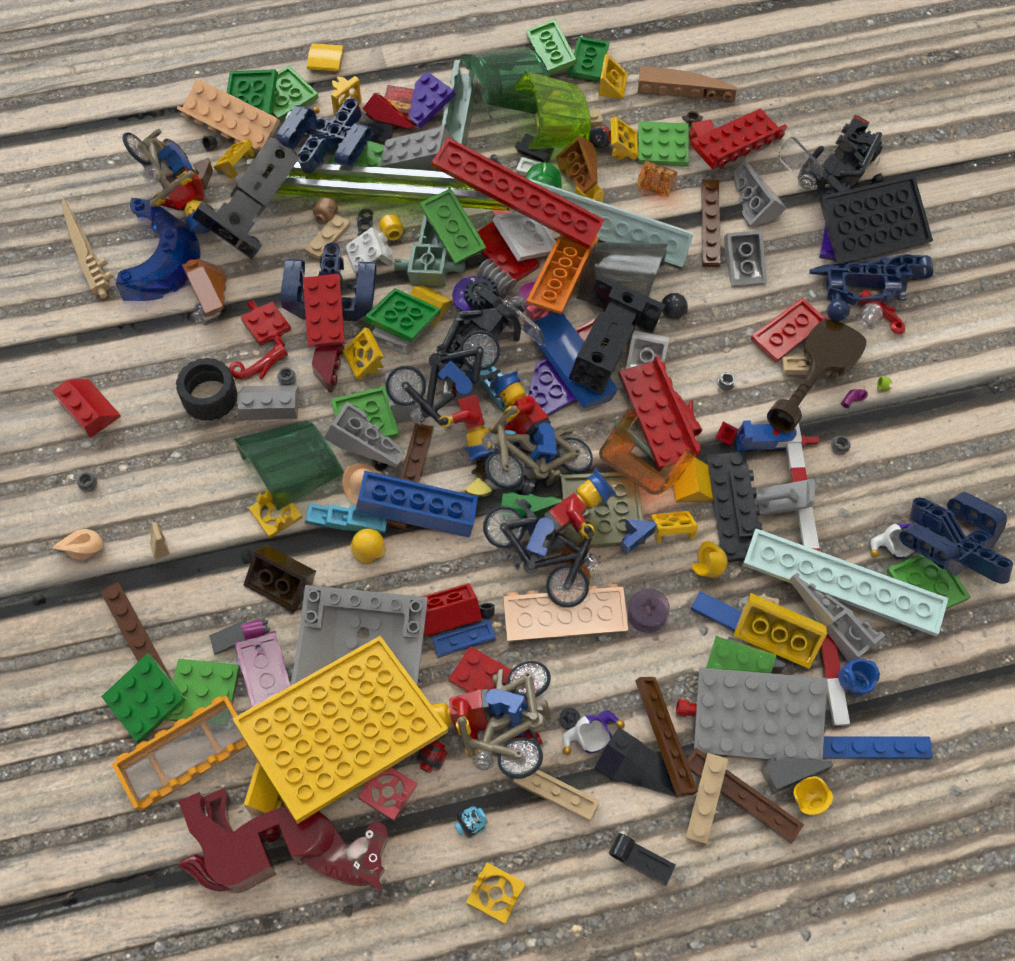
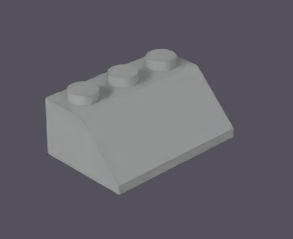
(268, 402)

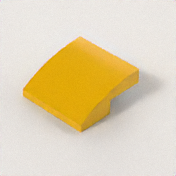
(325, 57)

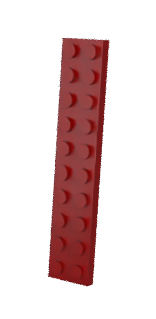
(517, 192)

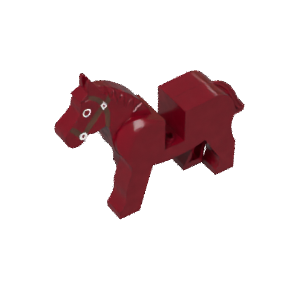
(240, 858)

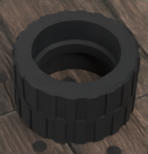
(202, 371)

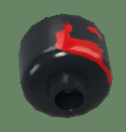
(604, 140)

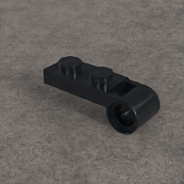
(641, 859)

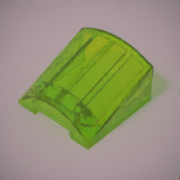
(561, 110)

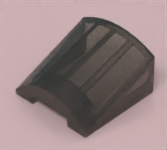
(625, 263)

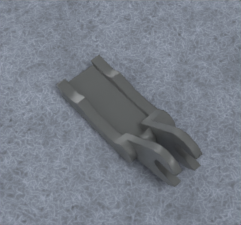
(226, 638)

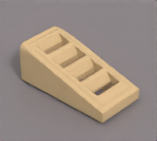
(158, 542)

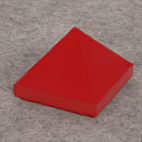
(726, 433)

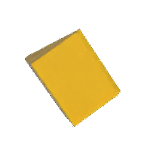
(612, 79)
(434, 298)
(694, 483)

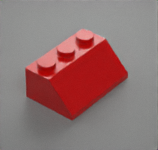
(86, 405)
(451, 609)

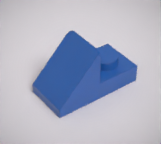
(639, 532)

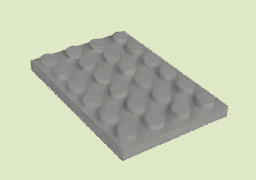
(760, 714)

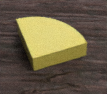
(478, 488)

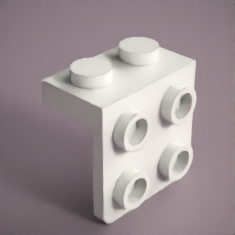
(369, 248)

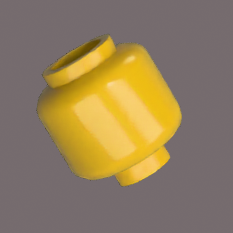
(391, 227)

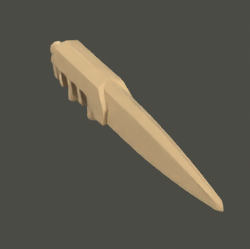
(89, 263)

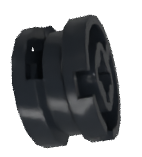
(526, 486)

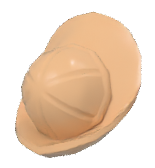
(353, 478)
(81, 544)

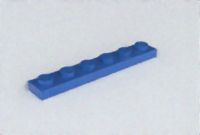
(877, 747)

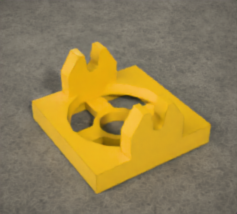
(343, 87)
(622, 150)
(232, 156)
(352, 354)
(281, 522)
(674, 527)
(475, 901)

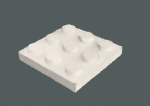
(524, 236)

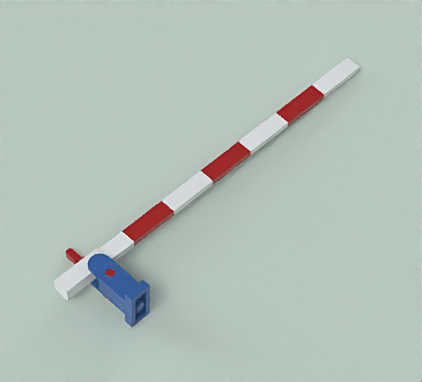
(766, 437)

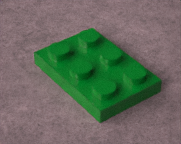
(589, 58)

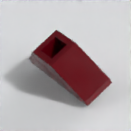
(326, 363)

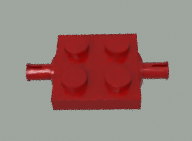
(265, 323)

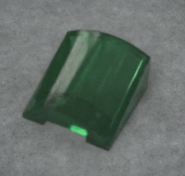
(499, 73)
(290, 460)

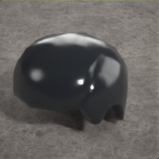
(675, 305)

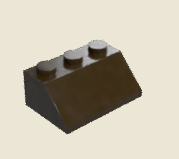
(278, 577)

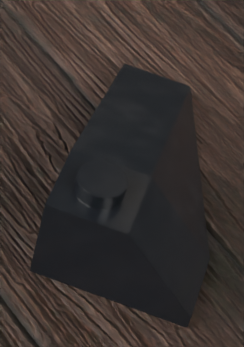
(634, 763)

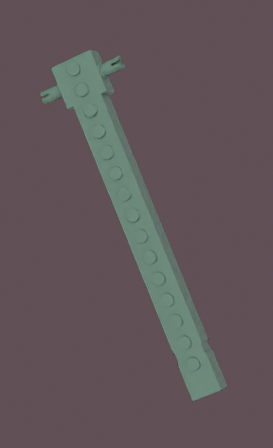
(428, 259)

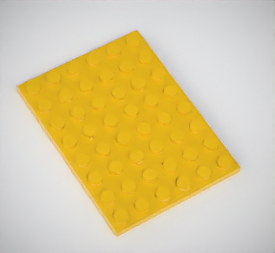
(339, 728)

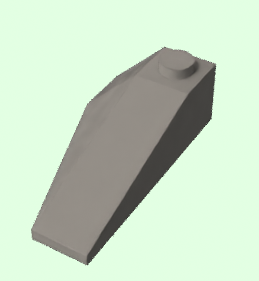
(757, 198)
(358, 435)

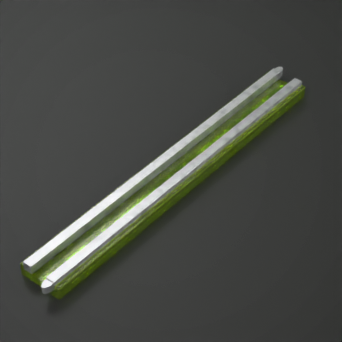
(380, 185)

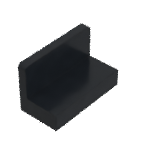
(380, 130)
(539, 154)

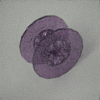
(658, 607)

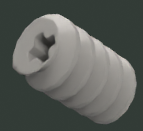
(503, 282)

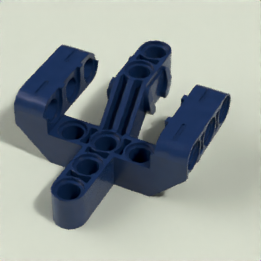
(324, 135)
(330, 263)
(945, 544)

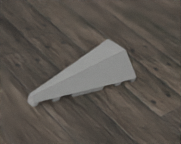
(846, 630)

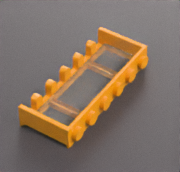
(180, 753)

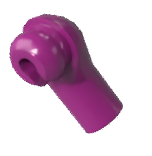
(854, 396)

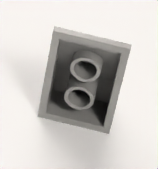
(745, 257)

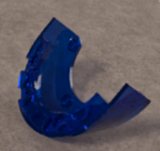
(164, 269)

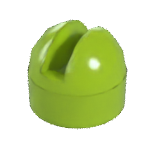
(883, 383)

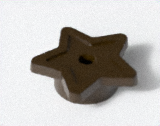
(692, 115)
(478, 470)

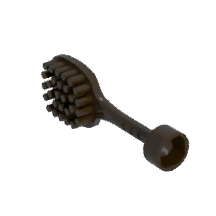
(828, 349)

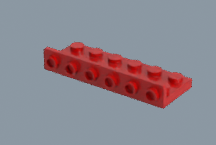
(737, 138)
(659, 412)

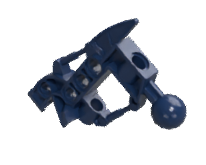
(885, 273)

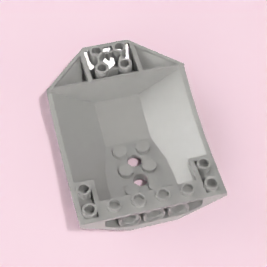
(336, 615)

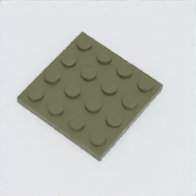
(610, 519)

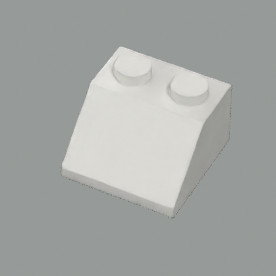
(645, 348)

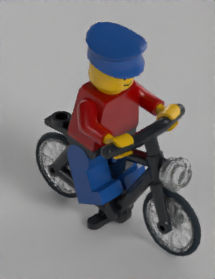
(407, 386)
(567, 583)

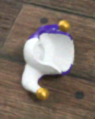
(891, 541)
(591, 732)

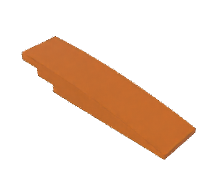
(560, 275)

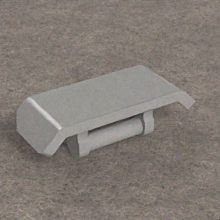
(785, 497)

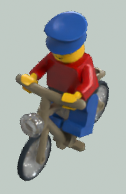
(170, 166)
(534, 435)
(494, 711)

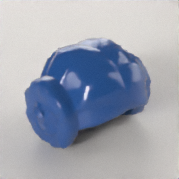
(859, 676)

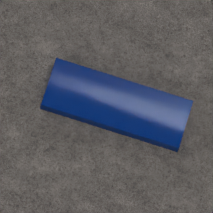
(561, 350)
(416, 504)

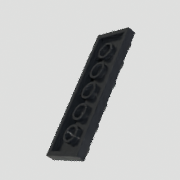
(733, 503)

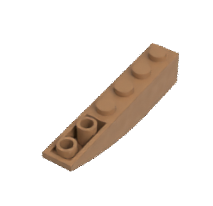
(684, 84)

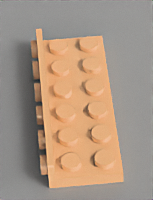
(228, 115)
(540, 618)

